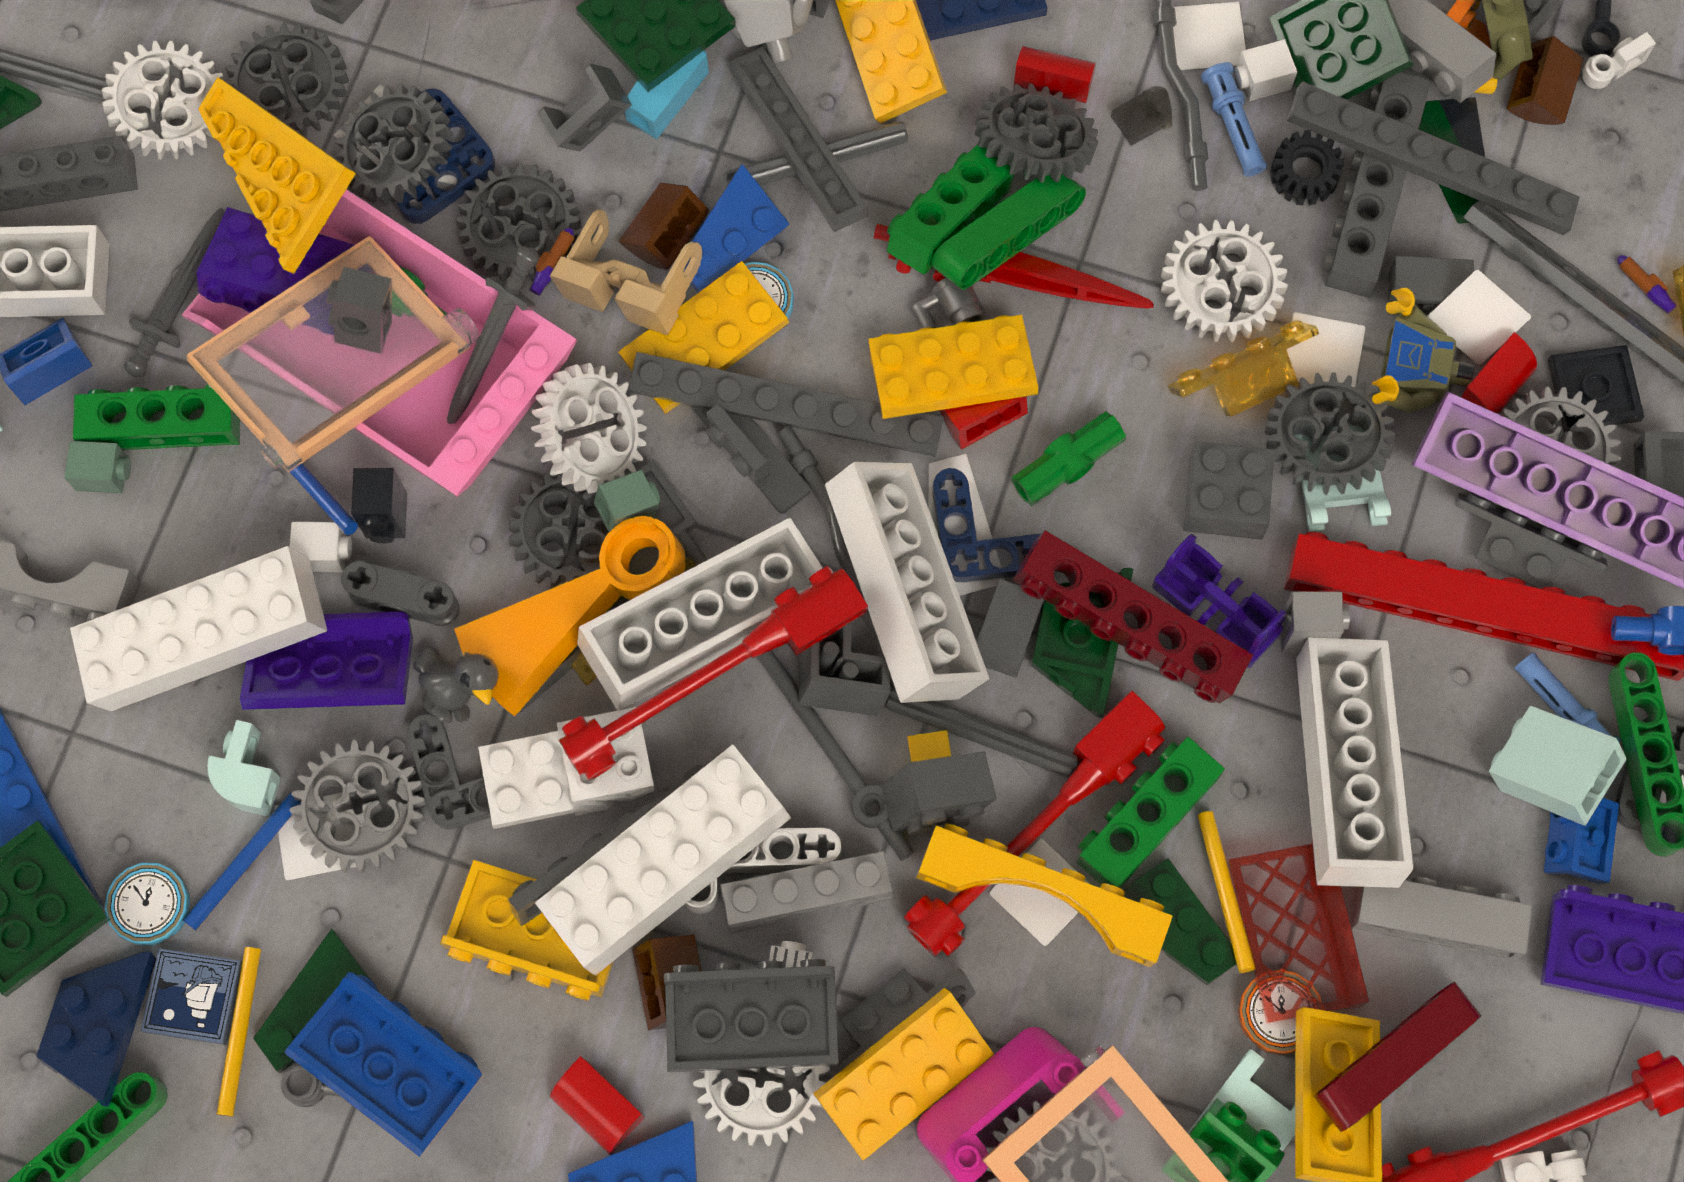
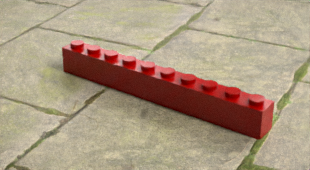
(1468, 601)

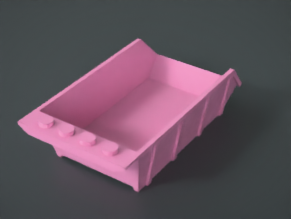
(416, 422)

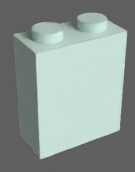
(1557, 764)

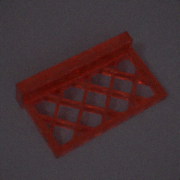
(1334, 928)

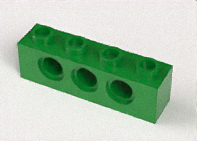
(948, 207)
(174, 430)
(1197, 772)

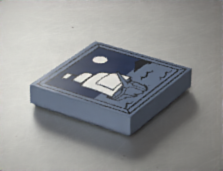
(192, 996)

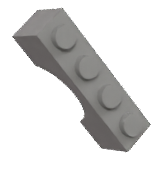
(89, 594)
(827, 885)

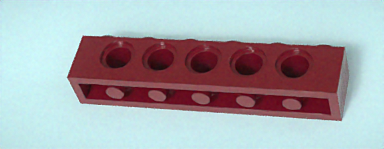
(1223, 658)

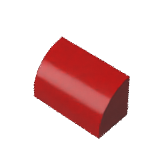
(1056, 72)
(1502, 375)
(977, 421)
(595, 1105)

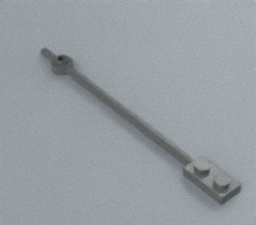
(680, 521)

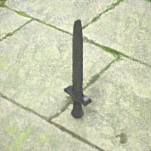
(172, 301)
(500, 314)

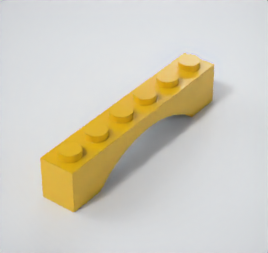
(1125, 925)

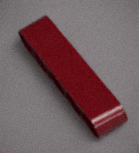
(1397, 1056)

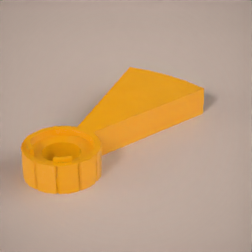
(542, 631)

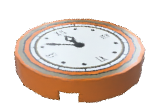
(1277, 1036)

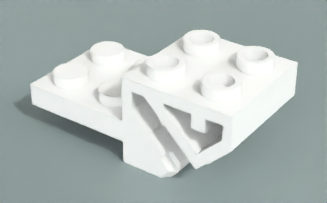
(537, 781)

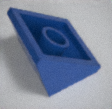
(43, 362)

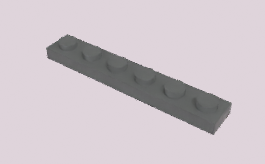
(799, 139)
(526, 894)

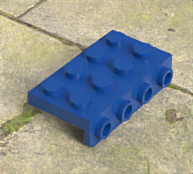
(384, 1062)

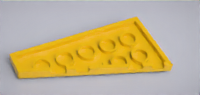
(279, 171)

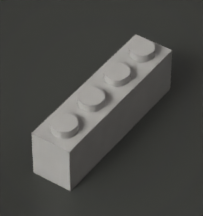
(1443, 48)
(1446, 917)

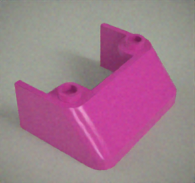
(952, 1123)

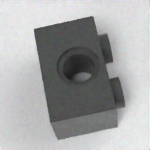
(361, 309)

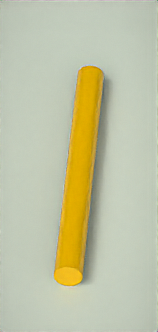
(1226, 892)
(238, 1032)

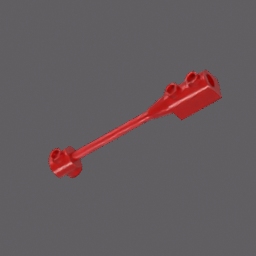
(798, 620)
(1104, 756)
(1656, 1084)

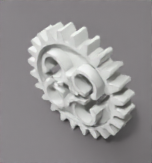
(132, 89)
(1255, 270)
(579, 399)
(755, 1116)

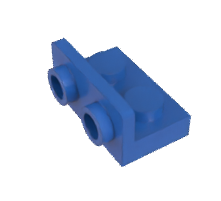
(1583, 849)

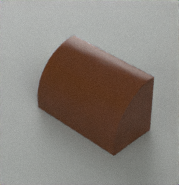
(1546, 83)
(664, 225)
(652, 962)

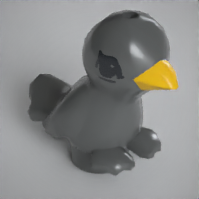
(452, 687)

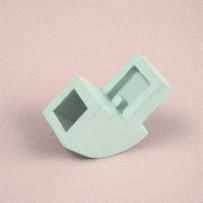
(236, 779)

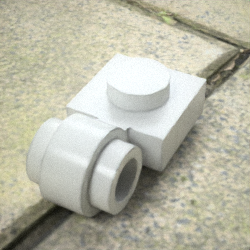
(1628, 55)
(1532, 1167)

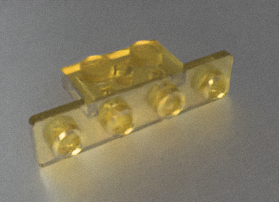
(1251, 374)

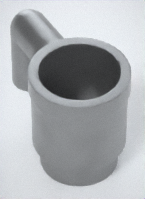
(956, 303)
(303, 1088)

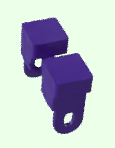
(1194, 576)

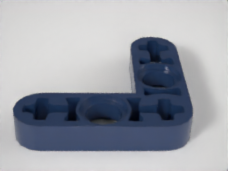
(460, 155)
(967, 541)

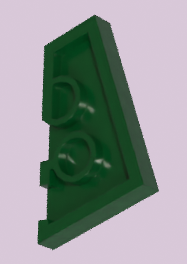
(1193, 935)
(305, 997)

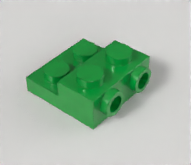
(1235, 1145)

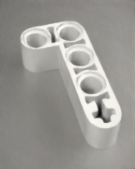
(763, 862)

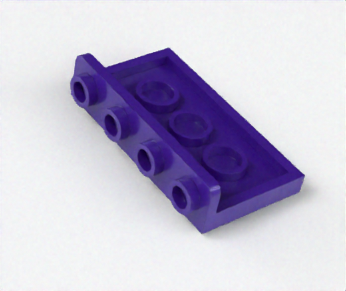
(245, 268)
(352, 664)
(1615, 948)

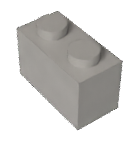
(1313, 616)

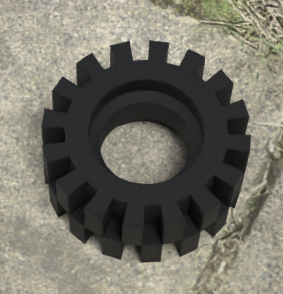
(1311, 148)

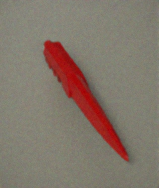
(1045, 277)

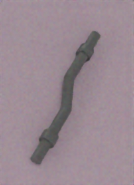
(1196, 149)
(805, 464)

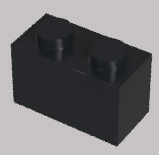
(379, 504)

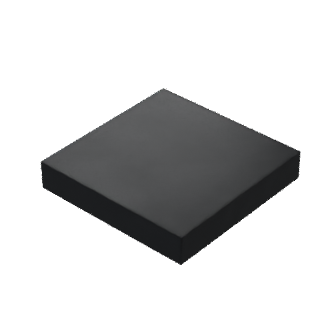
(1601, 376)

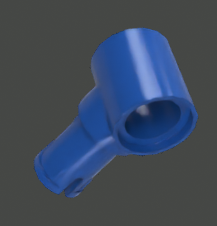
(1660, 629)

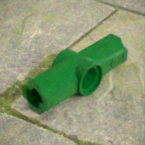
(1068, 458)

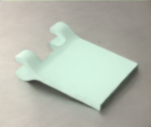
(1369, 492)
(1259, 1106)

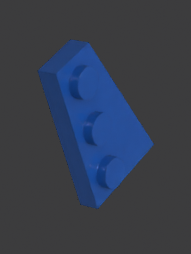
(735, 228)
(658, 1159)

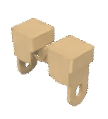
(641, 301)

